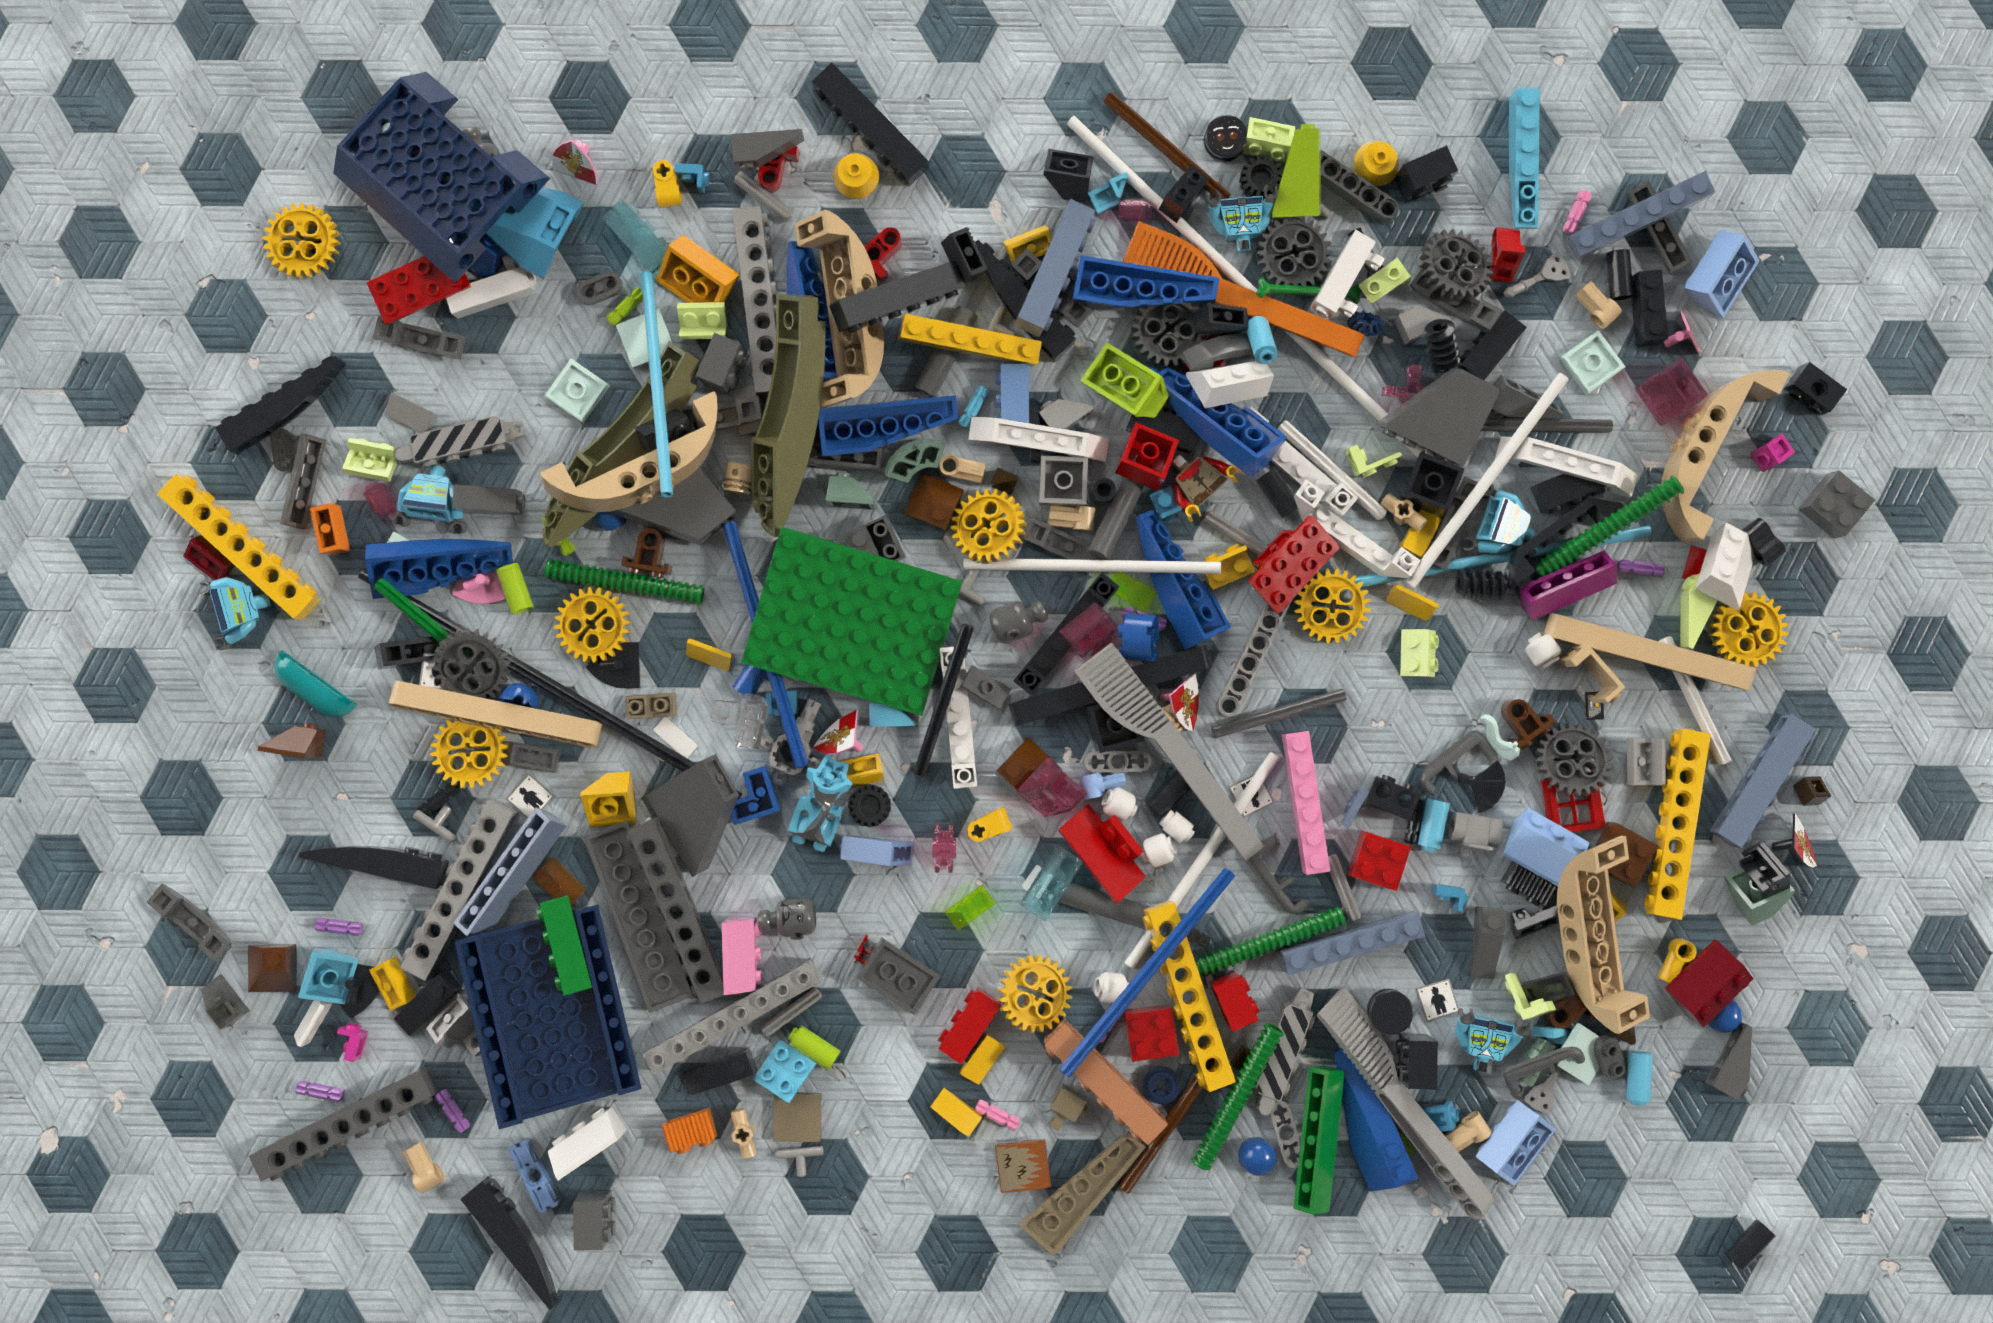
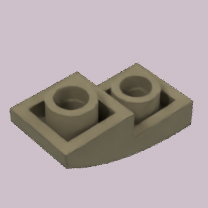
(651, 705)

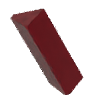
(208, 558)

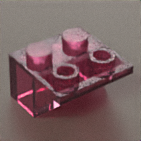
(1671, 391)
(1089, 632)
(1051, 790)

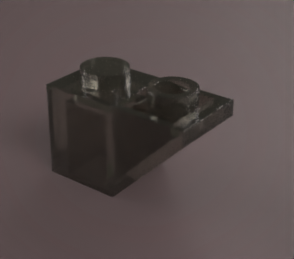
(223, 1003)

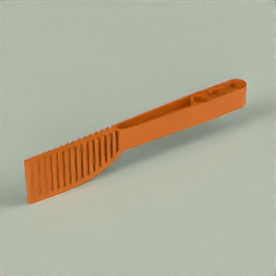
(1164, 250)

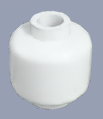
(1542, 650)
(1119, 803)
(1158, 850)
(1109, 986)

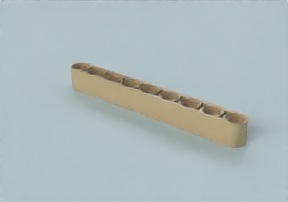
(1650, 652)
(495, 714)

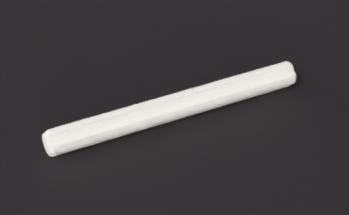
(1331, 469)
(1700, 712)

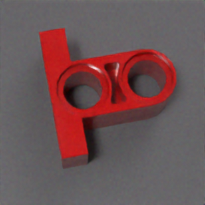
(776, 169)
(886, 251)
(1506, 254)

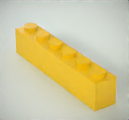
(968, 340)

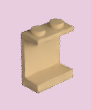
(1597, 668)

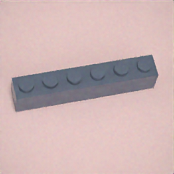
(1641, 215)
(1055, 267)
(1763, 780)
(510, 873)
(1351, 942)

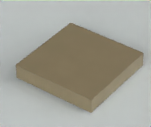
(798, 1119)

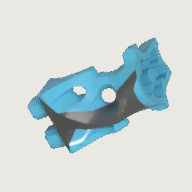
(819, 803)

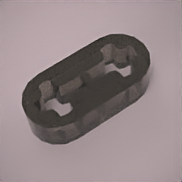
(278, 449)

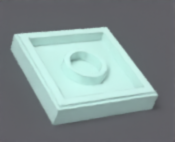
(635, 339)
(1592, 362)
(577, 390)
(1585, 1040)

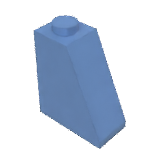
(877, 850)

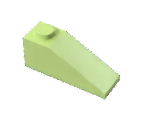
(1694, 612)

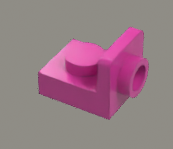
(1772, 453)
(355, 1044)

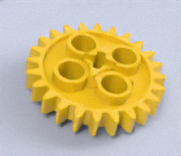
(303, 220)
(998, 542)
(578, 611)
(1767, 620)
(1329, 627)
(470, 771)
(1027, 1014)

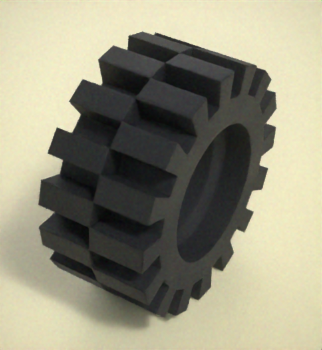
(1260, 164)
(855, 805)

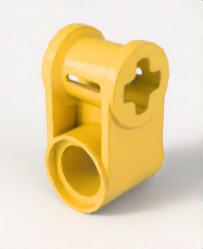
(667, 187)
(994, 824)

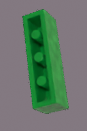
(565, 945)

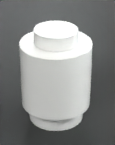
(1177, 826)

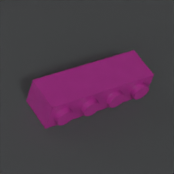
(1568, 585)

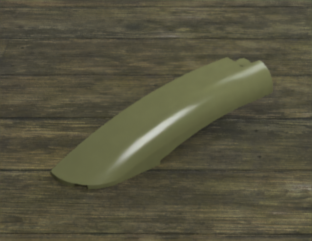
(791, 410)
(620, 441)

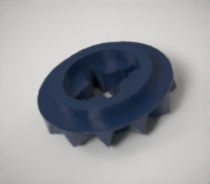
(1366, 323)
(1172, 1085)

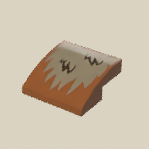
(1023, 1165)

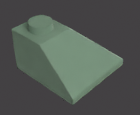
(847, 493)
(1752, 901)

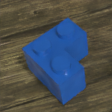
(761, 798)

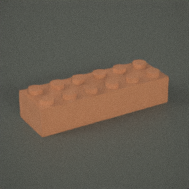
(1108, 1084)

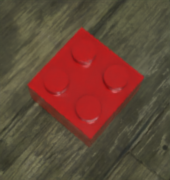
(1146, 456)
(1379, 860)
(1235, 1004)
(1151, 1032)

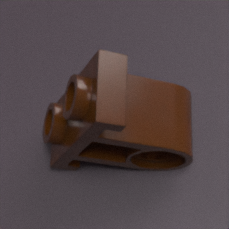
(647, 557)
(1526, 724)
(1572, 1009)

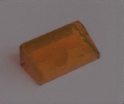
(559, 881)

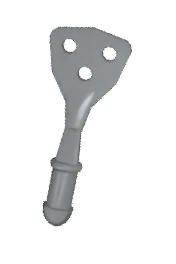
(1545, 274)
(1545, 1087)

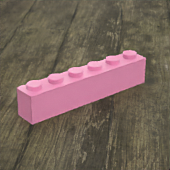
(1305, 802)

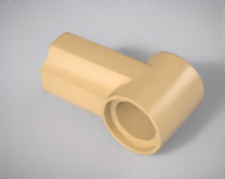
(1601, 310)
(964, 469)
(1079, 518)
(1472, 1129)
(425, 1172)

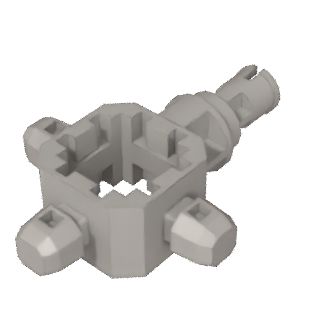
(805, 726)

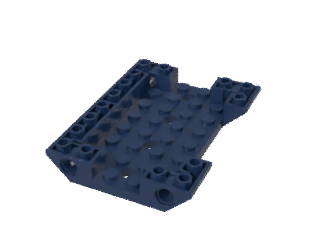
(410, 189)

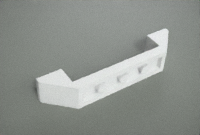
(1039, 437)
(1574, 463)
(1299, 468)
(1350, 540)
(959, 729)

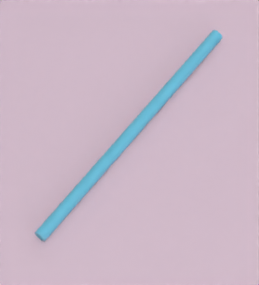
(657, 385)

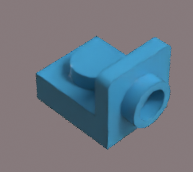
(691, 172)
(1165, 505)
(773, 709)
(1446, 892)
(1443, 1116)

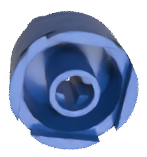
(1139, 637)

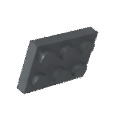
(898, 976)

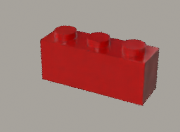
(968, 1024)

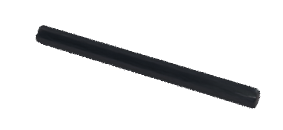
(943, 699)

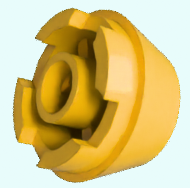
(1376, 163)
(856, 175)

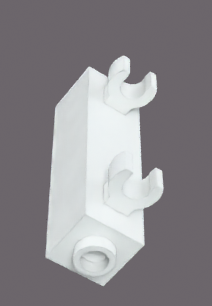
(1341, 277)
(493, 290)

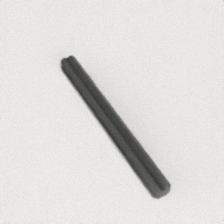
(1551, 425)
(1278, 713)

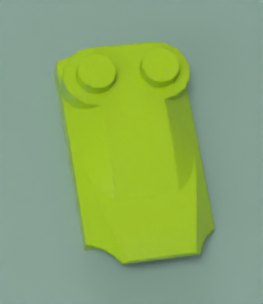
(1126, 382)

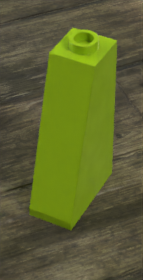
(1301, 180)

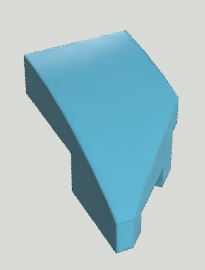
(1108, 195)
(888, 716)
(1553, 1034)

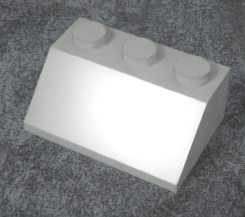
(1231, 382)
(1727, 566)
(585, 1141)

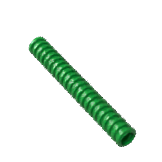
(1609, 526)
(623, 581)
(1270, 941)
(1236, 1099)

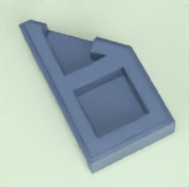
(1354, 805)

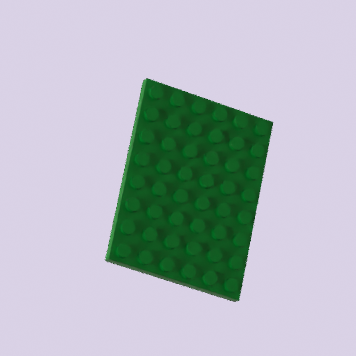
(851, 621)

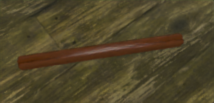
(1160, 141)
(1172, 1119)

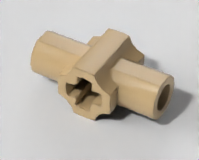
(1394, 506)
(740, 1122)

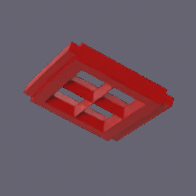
(1552, 809)

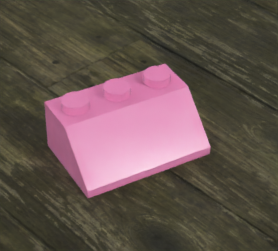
(741, 955)

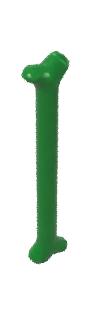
(1266, 288)

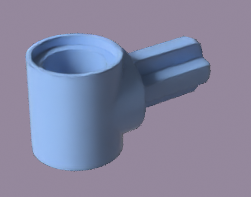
(1095, 784)

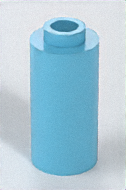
(1261, 340)
(1433, 825)
(1639, 1077)

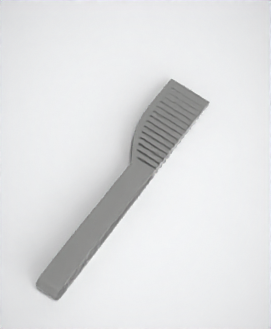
(1131, 705)
(1371, 1055)

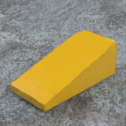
(1418, 542)
(956, 1112)

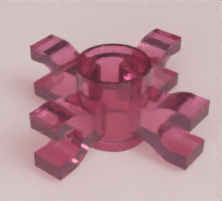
(1413, 376)
(944, 848)

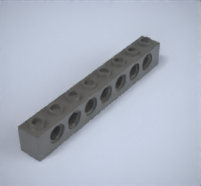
(681, 897)
(267, 1161)

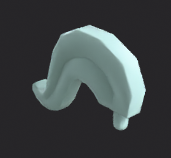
(1502, 748)

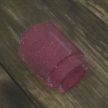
(1134, 210)
(380, 499)

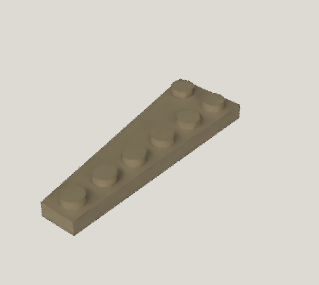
(1073, 1202)

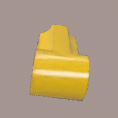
(1674, 963)

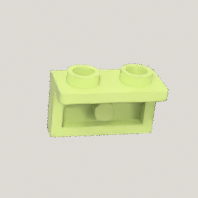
(370, 460)
(1418, 652)

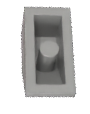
(1413, 321)
(1063, 413)

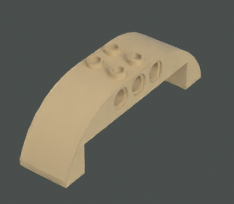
(845, 273)
(1700, 441)
(609, 490)
(1591, 937)

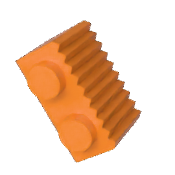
(330, 529)
(689, 1131)

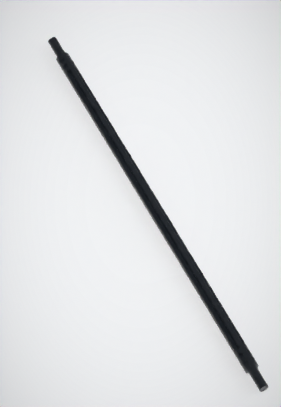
(567, 695)

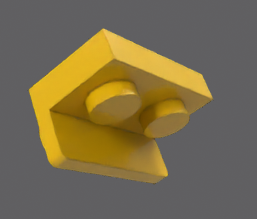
(1234, 565)

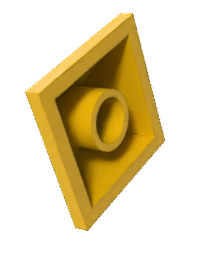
(610, 800)

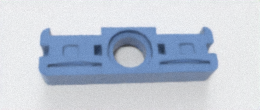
(541, 1190)

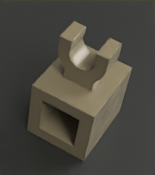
(1067, 1105)

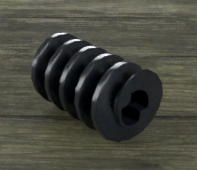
(1442, 345)
(1483, 583)

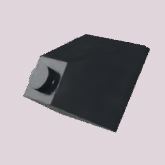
(1069, 174)

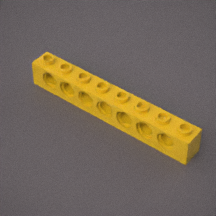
(176, 494)
(1680, 860)
(1221, 1072)

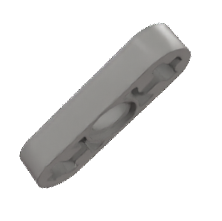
(1135, 767)
(1287, 1114)

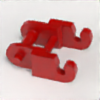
(862, 949)

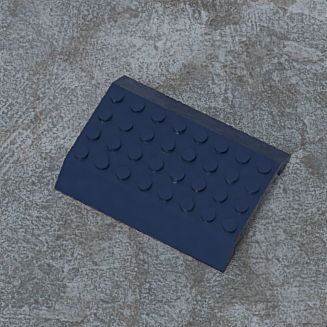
(533, 1040)

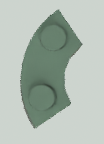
(913, 457)

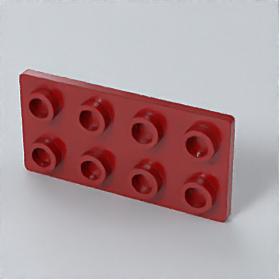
(412, 289)
(1291, 562)
(1105, 850)

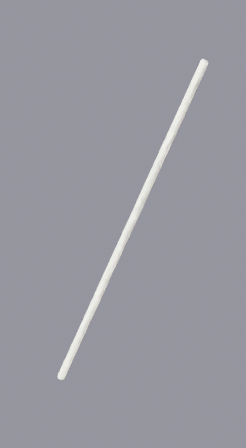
(1227, 269)

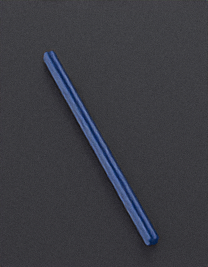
(776, 680)
(1147, 972)

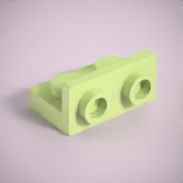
(1268, 139)
(701, 320)

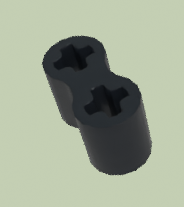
(1764, 542)

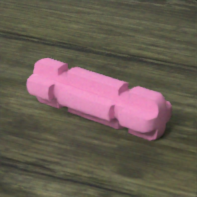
(1577, 212)
(997, 1115)

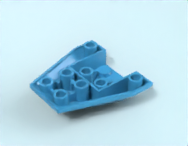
(537, 230)

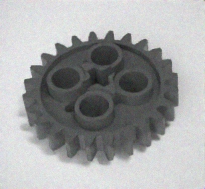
(1287, 234)
(1470, 272)
(1155, 316)
(454, 651)
(1570, 740)

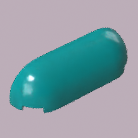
(311, 687)

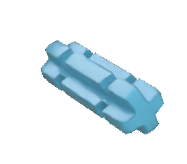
(973, 406)

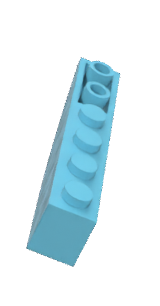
(1524, 156)

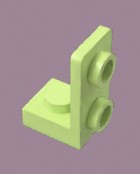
(1385, 281)
(1358, 458)
(1522, 1006)

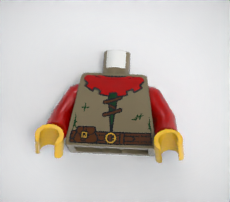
(1199, 481)

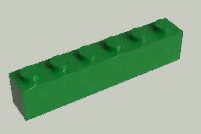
(1319, 1139)

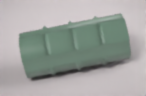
(1537, 1048)

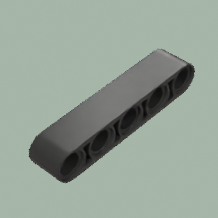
(1360, 187)

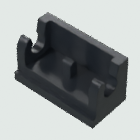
(1765, 869)

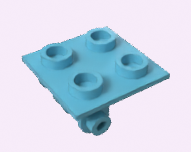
(784, 1071)

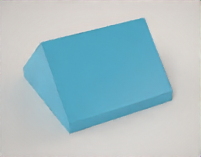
(327, 976)

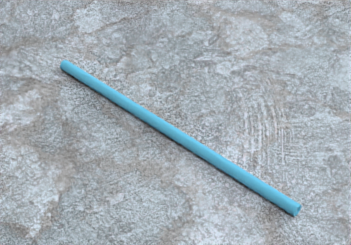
(1489, 559)

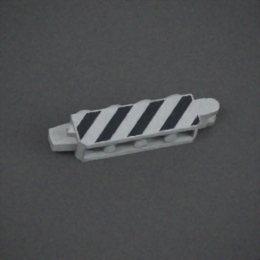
(460, 440)
(1294, 1021)

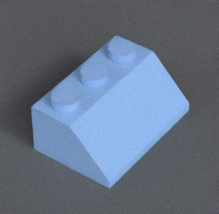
(1722, 272)
(1542, 845)
(1515, 1142)

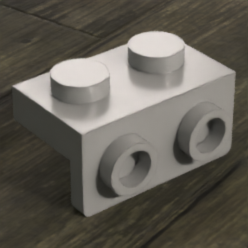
(1646, 761)

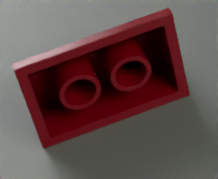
(1709, 983)

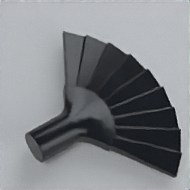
(1486, 786)

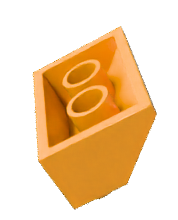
(695, 273)

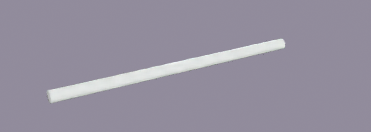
(1487, 479)
(1095, 565)
(1206, 854)

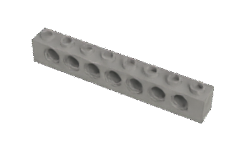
(746, 220)
(413, 959)
(732, 1016)

